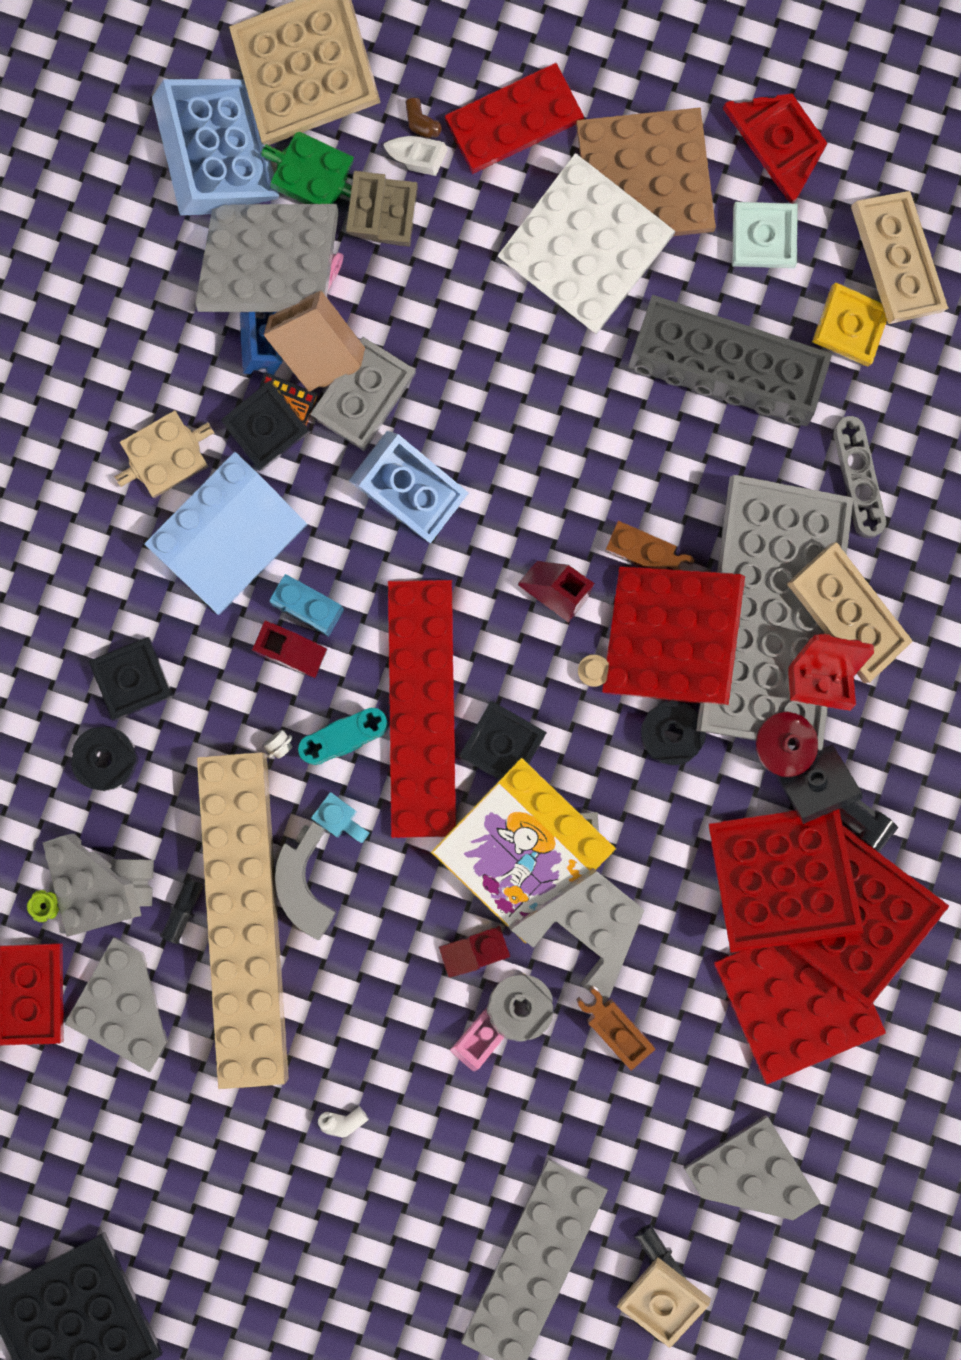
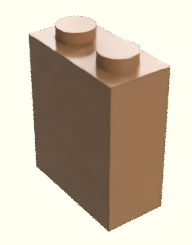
(315, 341)

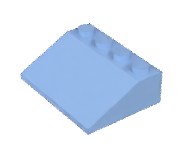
(212, 144)
(226, 533)

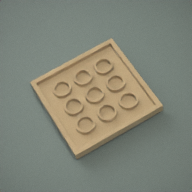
(303, 66)

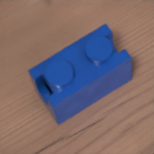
(256, 349)

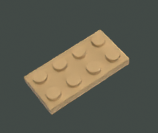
(899, 257)
(849, 608)

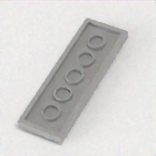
(534, 1264)

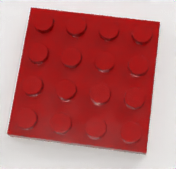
(674, 635)
(784, 880)
(894, 918)
(792, 1011)

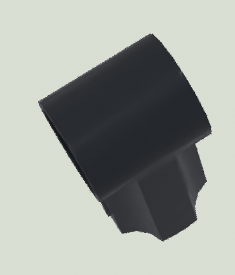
(868, 824)

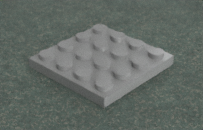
(266, 256)

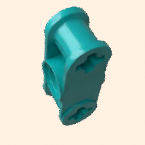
(343, 736)

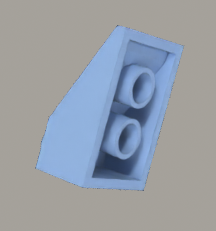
(408, 486)

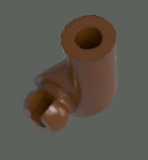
(419, 122)

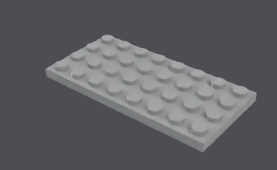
(769, 539)

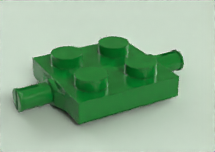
(310, 170)

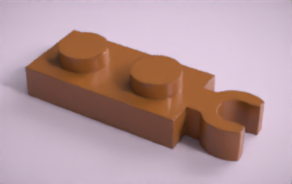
(644, 549)
(617, 1030)

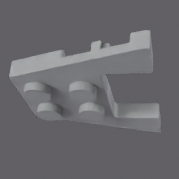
(596, 916)

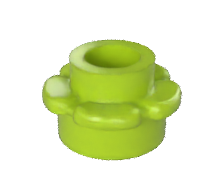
(34, 906)

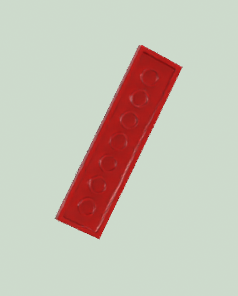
(421, 708)

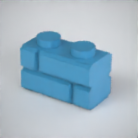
(306, 605)

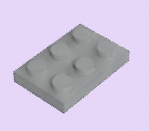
(362, 401)

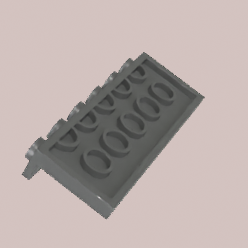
(730, 361)

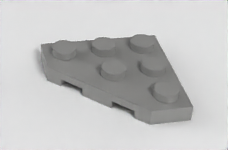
(87, 887)
(121, 1007)
(754, 1174)

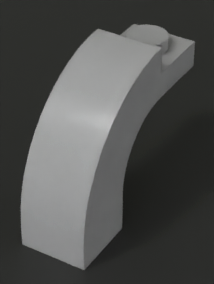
(292, 889)

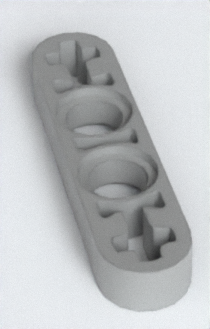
(856, 477)

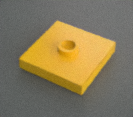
(851, 324)

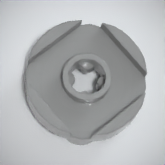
(539, 1008)

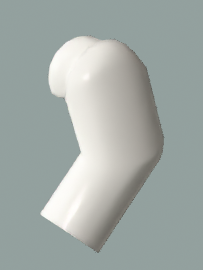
(342, 1125)

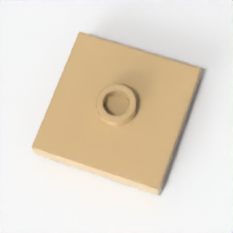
(664, 1302)

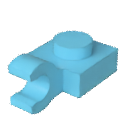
(337, 817)

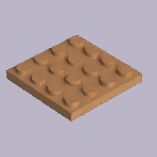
(656, 162)

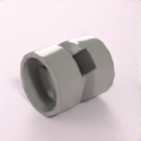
(139, 873)

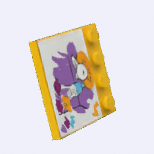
(521, 845)

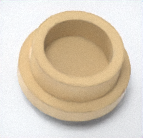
(593, 670)

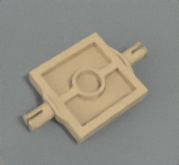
(164, 454)

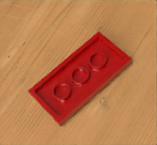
(514, 118)

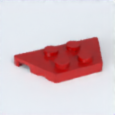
(780, 139)

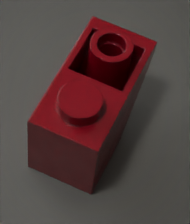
(557, 587)
(289, 649)

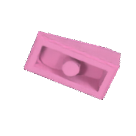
(477, 1042)

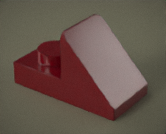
(474, 952)

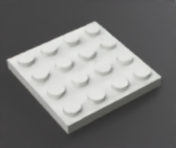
(586, 243)

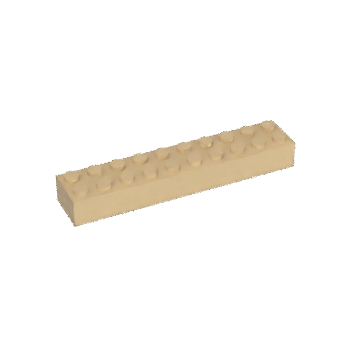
(242, 921)

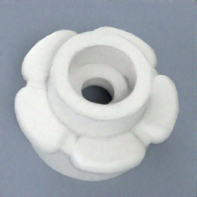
(278, 744)

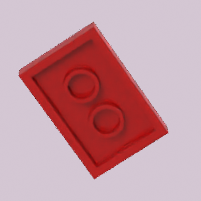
(31, 994)

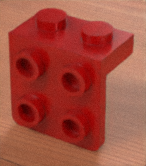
(826, 671)

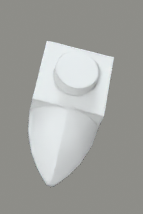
(417, 153)

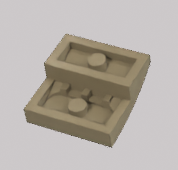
(382, 208)

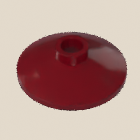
(773, 744)

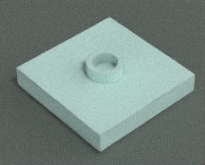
(764, 235)

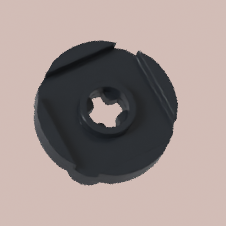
(659, 746)
(122, 760)

